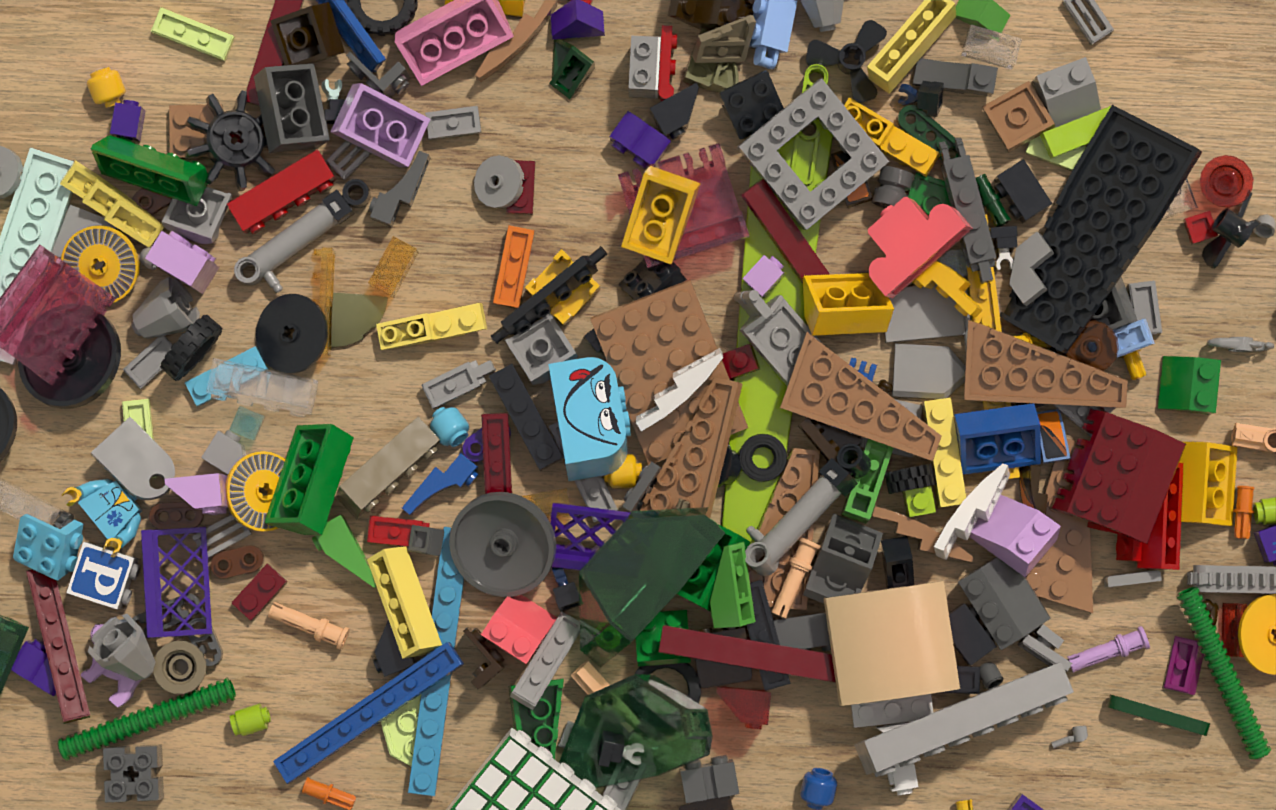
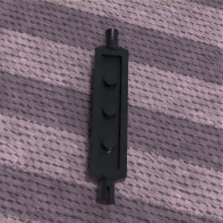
(550, 295)

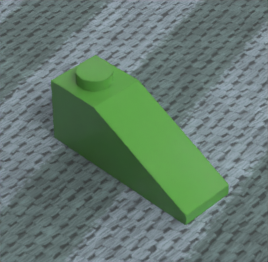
(862, 498)
(343, 547)
(731, 594)

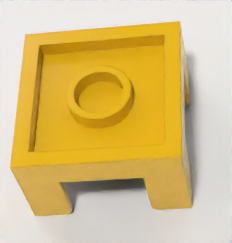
(566, 309)

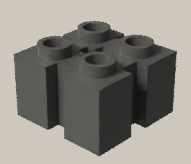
(145, 761)
(709, 779)

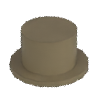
(179, 667)

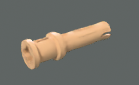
(799, 566)
(318, 628)

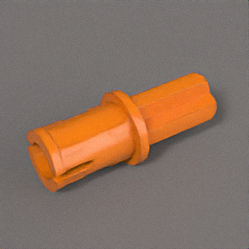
(1243, 512)
(328, 794)

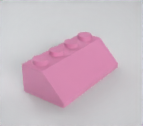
(452, 36)

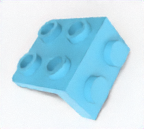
(47, 547)

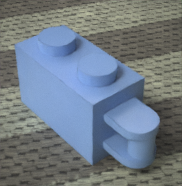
(772, 30)

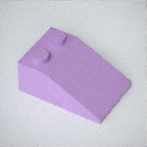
(1016, 534)

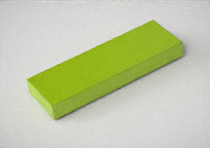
(1072, 134)

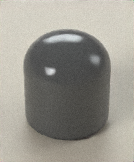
(990, 675)

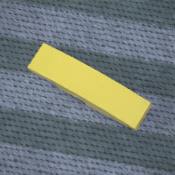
(112, 203)

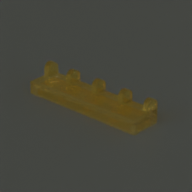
(326, 289)

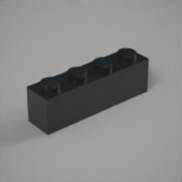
(526, 417)

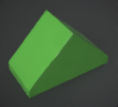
(982, 14)

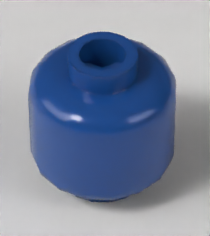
(818, 788)

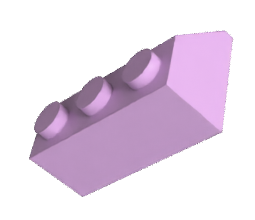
(202, 492)

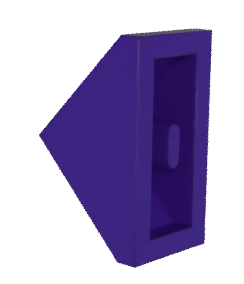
(577, 20)

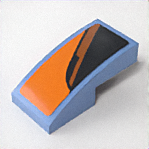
(1053, 437)

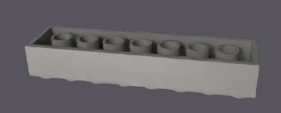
(964, 718)

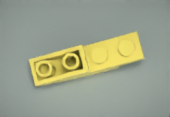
(431, 327)

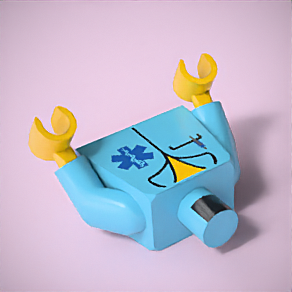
(110, 509)

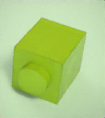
(919, 501)

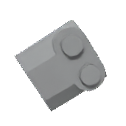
(198, 222)
(539, 347)

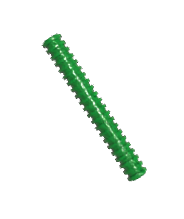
(1222, 670)
(146, 719)

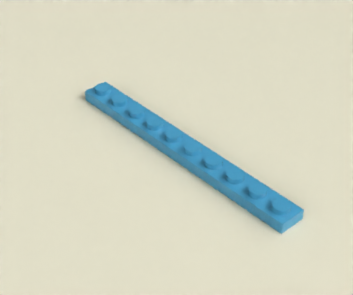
(435, 699)

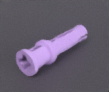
(1119, 646)

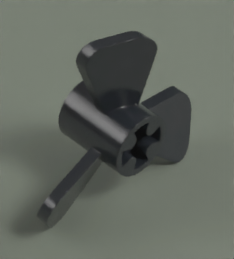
(826, 55)
(1231, 229)

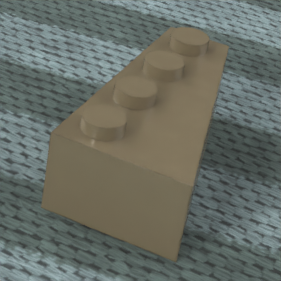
(387, 467)

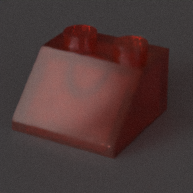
(748, 705)

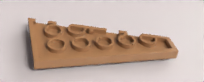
(1020, 372)
(842, 397)
(698, 459)
(793, 483)
(1066, 568)

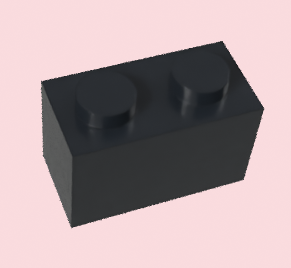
(1021, 191)
(968, 635)

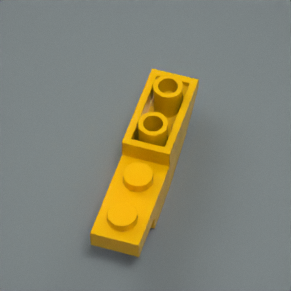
(892, 140)
(949, 284)

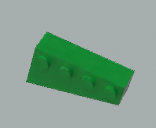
(543, 720)

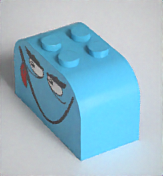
(590, 417)

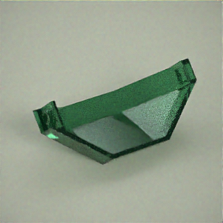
(639, 574)
(647, 713)

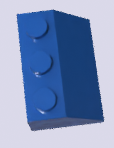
(998, 438)

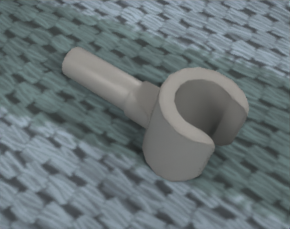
(1079, 735)

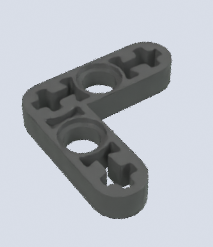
(184, 614)

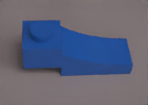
(459, 473)

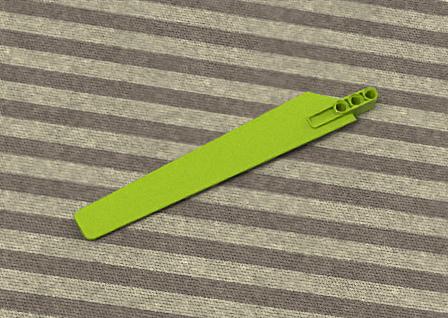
(763, 389)

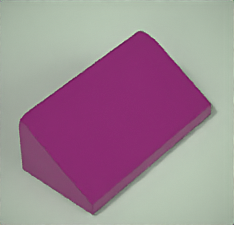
(1184, 666)

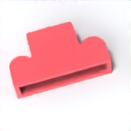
(912, 242)

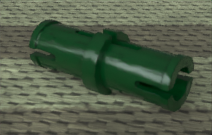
(991, 201)

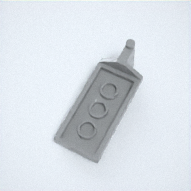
(773, 331)

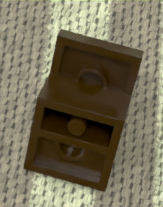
(710, 13)

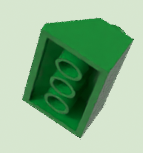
(150, 169)
(309, 479)

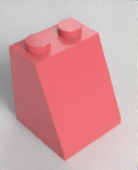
(519, 627)

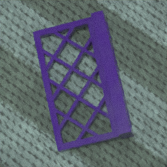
(574, 553)
(152, 584)

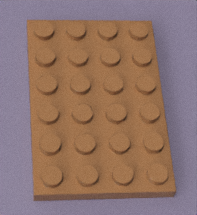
(646, 346)

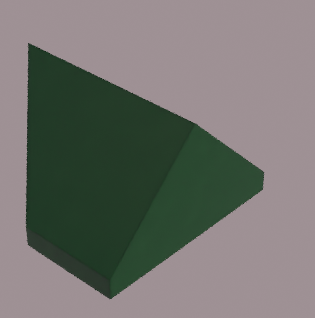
(569, 68)

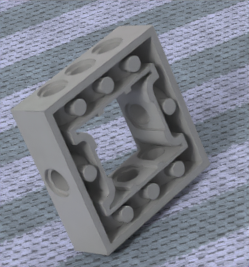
(762, 154)

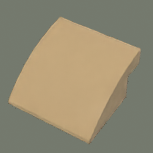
(891, 643)

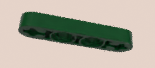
(1158, 715)

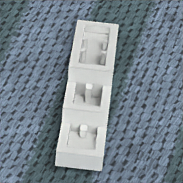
(687, 382)
(977, 505)

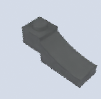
(957, 76)
(386, 206)

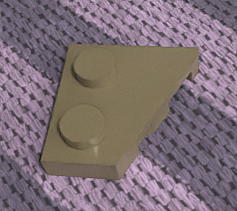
(726, 42)

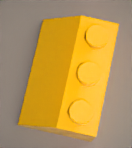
(845, 304)
(1208, 483)

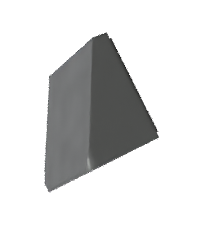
(426, 540)

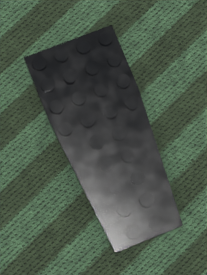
(1102, 223)

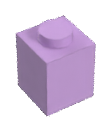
(764, 275)

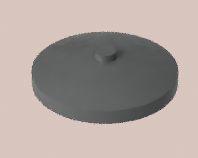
(502, 544)

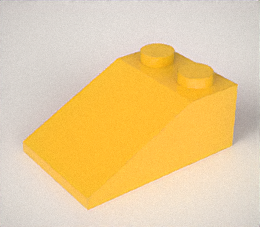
(660, 214)

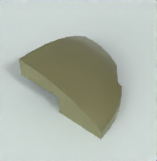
(711, 75)
(354, 316)

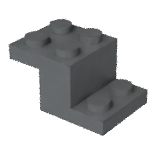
(843, 559)

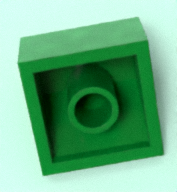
(1189, 384)

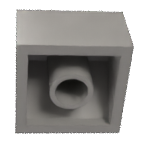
(1068, 92)

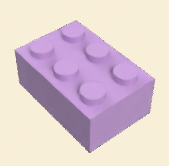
(380, 125)
(177, 258)

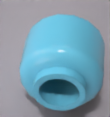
(449, 426)

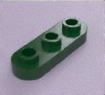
(923, 125)

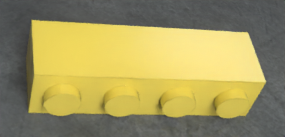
(910, 43)
(947, 462)
(404, 602)

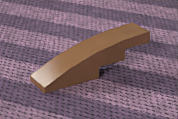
(523, 34)
(911, 528)

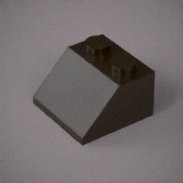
(308, 35)

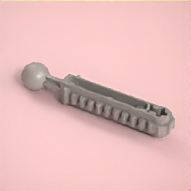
(1233, 579)

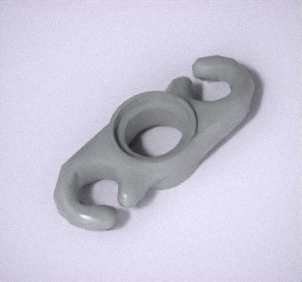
(1240, 344)

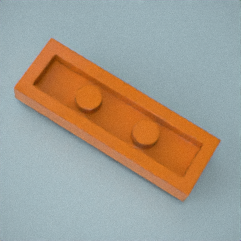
(513, 266)

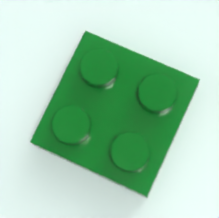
(649, 638)

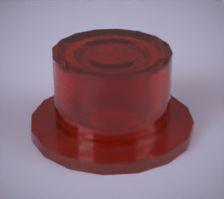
(1226, 181)

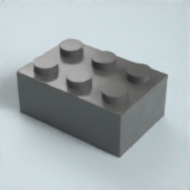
(291, 108)

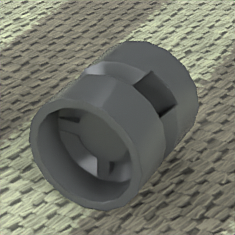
(893, 186)

